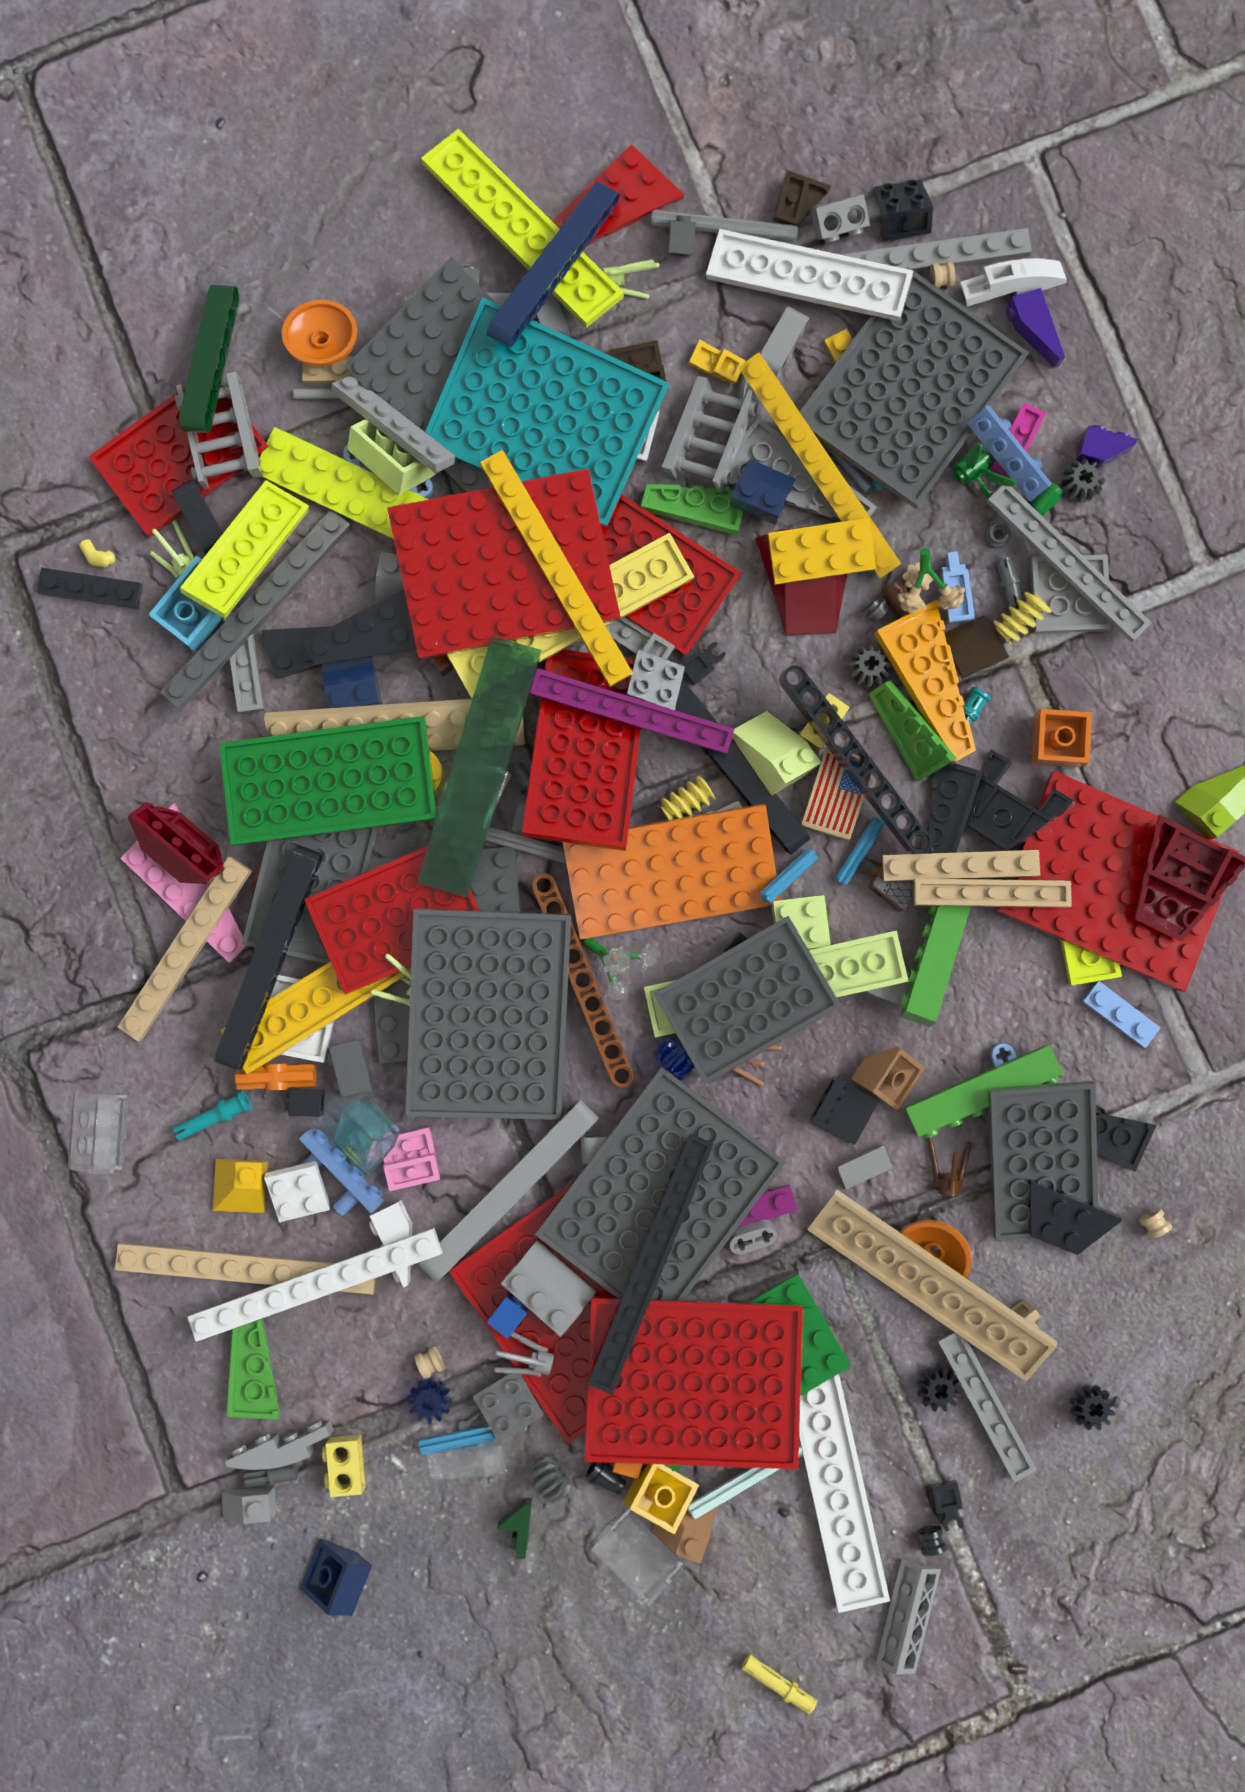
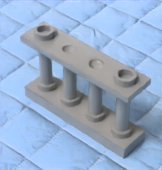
(693, 417)
(244, 437)

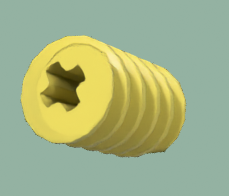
(1021, 617)
(687, 799)

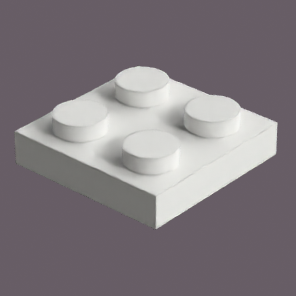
(297, 1191)

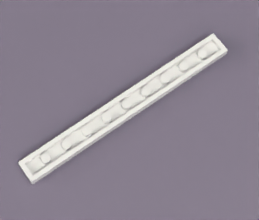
(315, 1284)

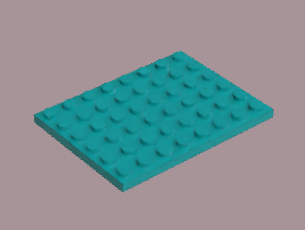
(547, 407)

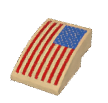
(833, 799)

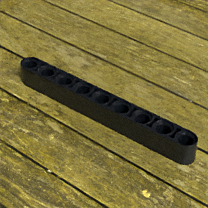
(867, 765)
(746, 781)
(268, 958)

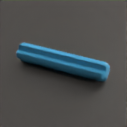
(859, 851)
(788, 876)
(455, 1440)

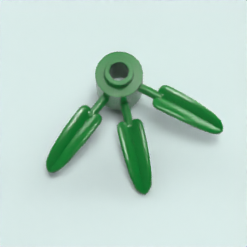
(975, 464)

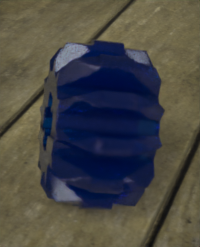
(674, 1058)
(439, 1406)

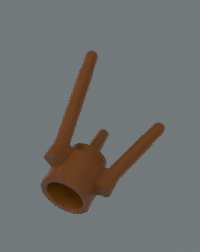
(951, 1182)

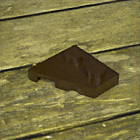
(797, 197)

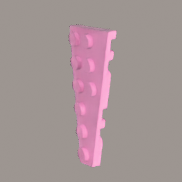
(184, 898)

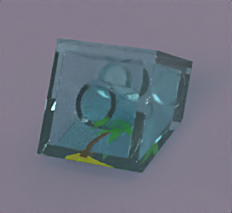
(365, 1134)

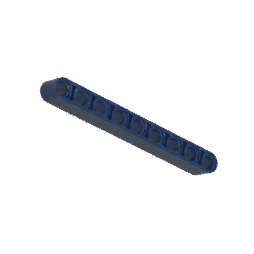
(553, 265)

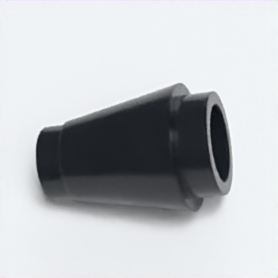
(603, 1476)

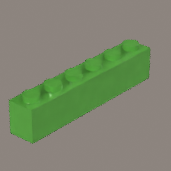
(933, 964)
(971, 1095)

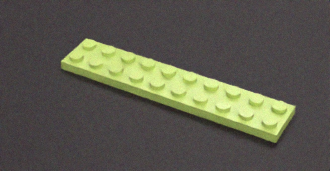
(847, 967)

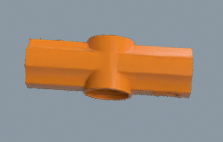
(277, 1077)

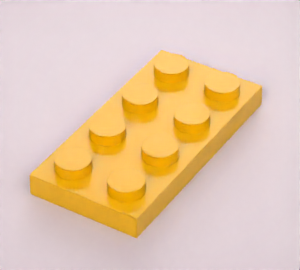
(821, 551)

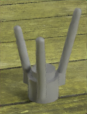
(540, 1361)

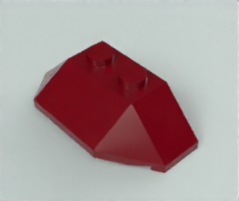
(176, 844)

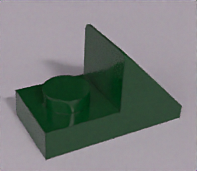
(518, 1520)

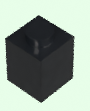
(305, 1102)

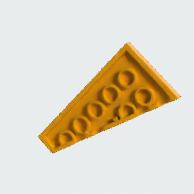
(927, 670)

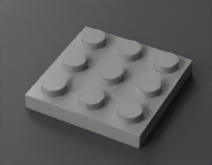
(1069, 607)

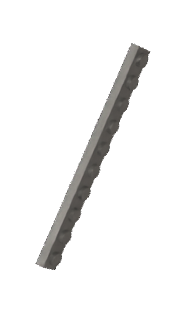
(255, 610)

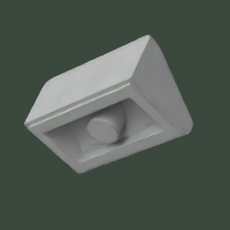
(864, 1166)

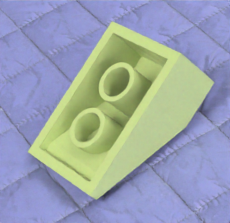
(775, 751)

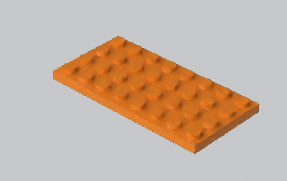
(673, 872)

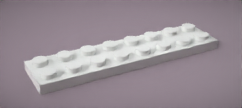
(809, 274)

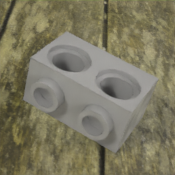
(839, 212)

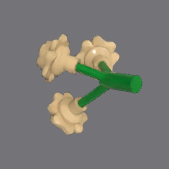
(919, 578)

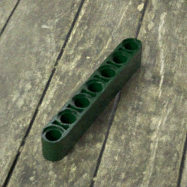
(209, 359)

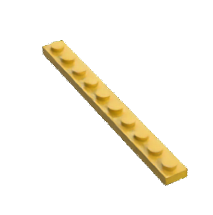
(813, 455)
(556, 568)

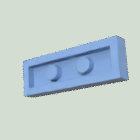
(1120, 1014)

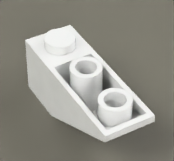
(391, 1226)

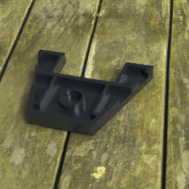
(1004, 816)

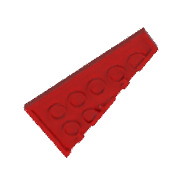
(640, 190)

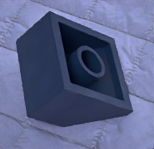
(762, 491)
(351, 683)
(335, 1578)

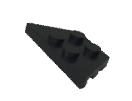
(1066, 1219)

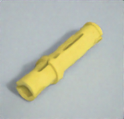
(787, 1690)

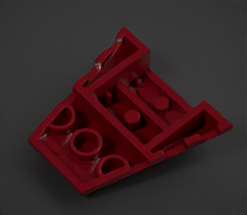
(805, 605)
(1183, 879)

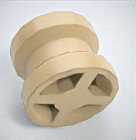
(942, 274)
(1155, 1223)
(429, 1362)

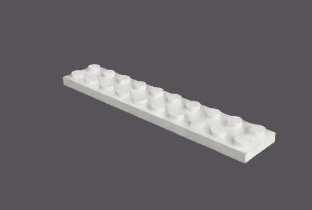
(840, 1498)

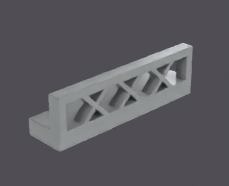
(905, 1617)

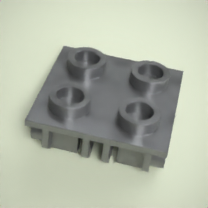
(655, 680)
(508, 1406)

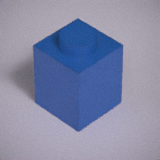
(508, 1315)

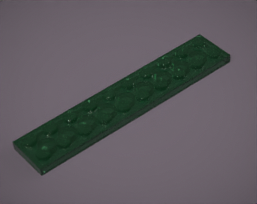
(479, 767)

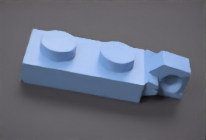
(954, 575)

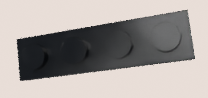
(89, 588)

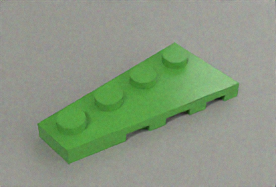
(694, 505)
(911, 733)
(251, 1375)

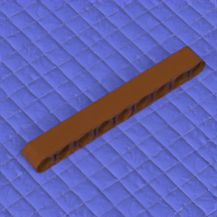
(591, 990)

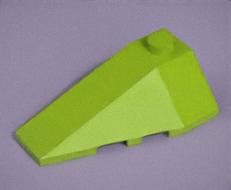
(1215, 802)

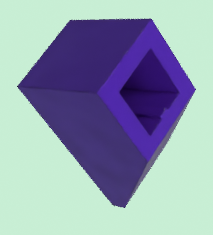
(1103, 445)

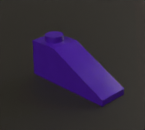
(1034, 323)

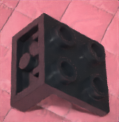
(904, 209)
(844, 1110)

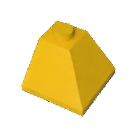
(240, 1185)
(660, 1496)

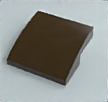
(643, 357)
(975, 646)

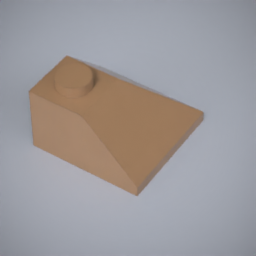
(889, 1075)
(690, 1537)

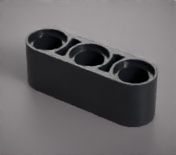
(197, 514)

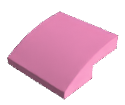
(411, 1160)

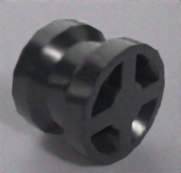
(931, 1540)

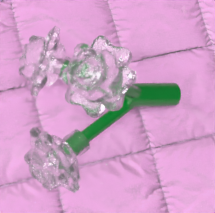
(616, 962)

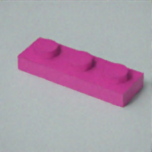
(1024, 430)

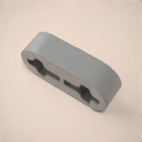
(752, 1237)

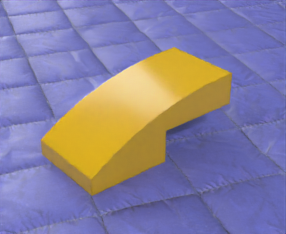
(716, 363)

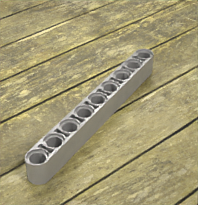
(510, 1189)

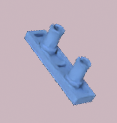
(1009, 453)
(349, 1176)

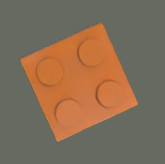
(1061, 738)

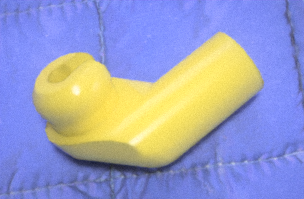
(95, 557)

